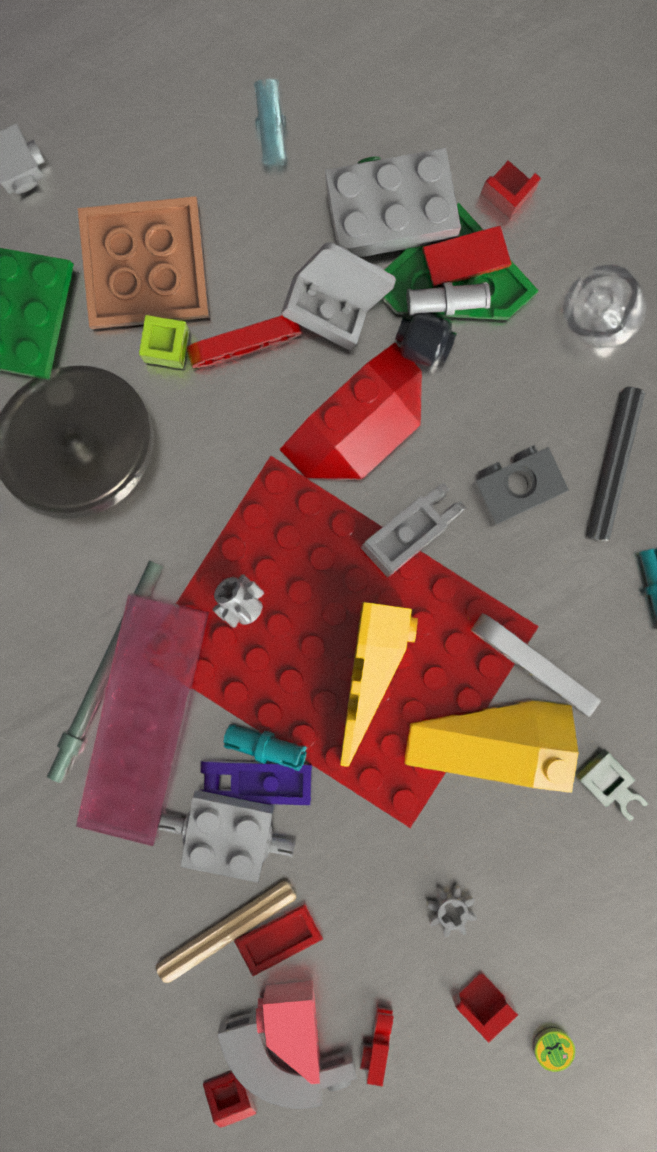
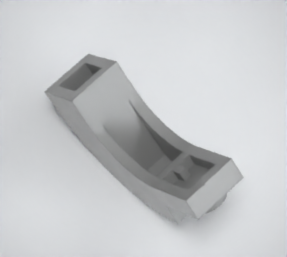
(270, 1076)

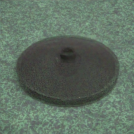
(74, 442)

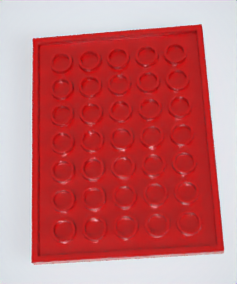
(297, 658)

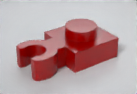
(375, 1055)

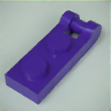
(259, 782)

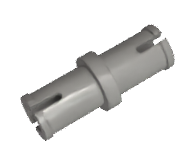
(448, 298)

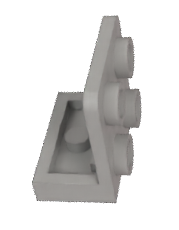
(335, 294)

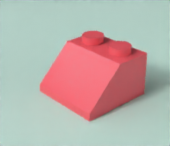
(290, 1026)

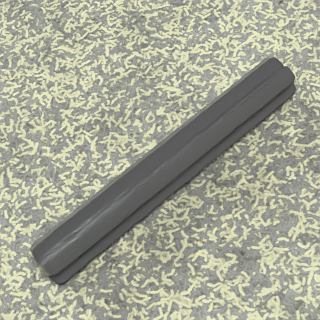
(616, 464)

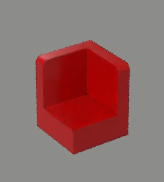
(509, 189)
(485, 1006)

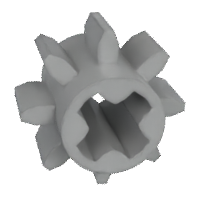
(238, 601)
(445, 919)

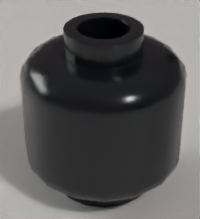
(426, 339)

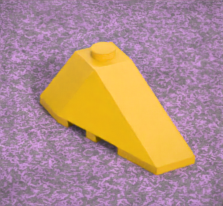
(378, 652)
(511, 744)

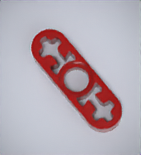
(242, 341)

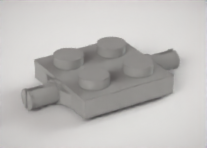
(226, 836)

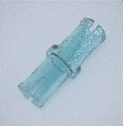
(270, 122)

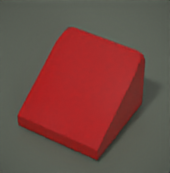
(228, 1100)

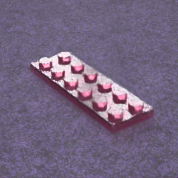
(142, 719)

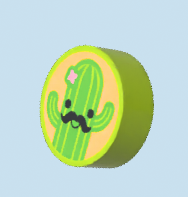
(554, 1049)

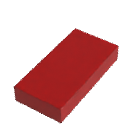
(466, 256)
(278, 939)

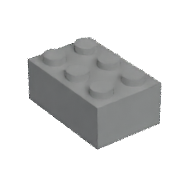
(393, 203)

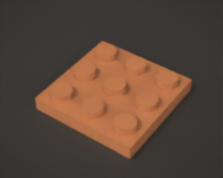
(143, 262)

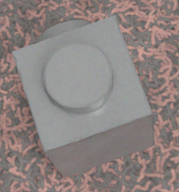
(18, 161)

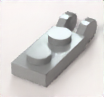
(410, 531)

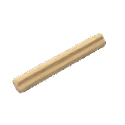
(225, 932)

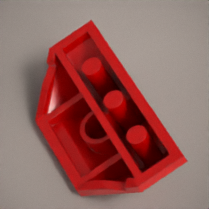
(360, 420)

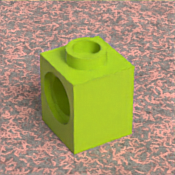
(164, 341)

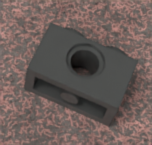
(543, 484)

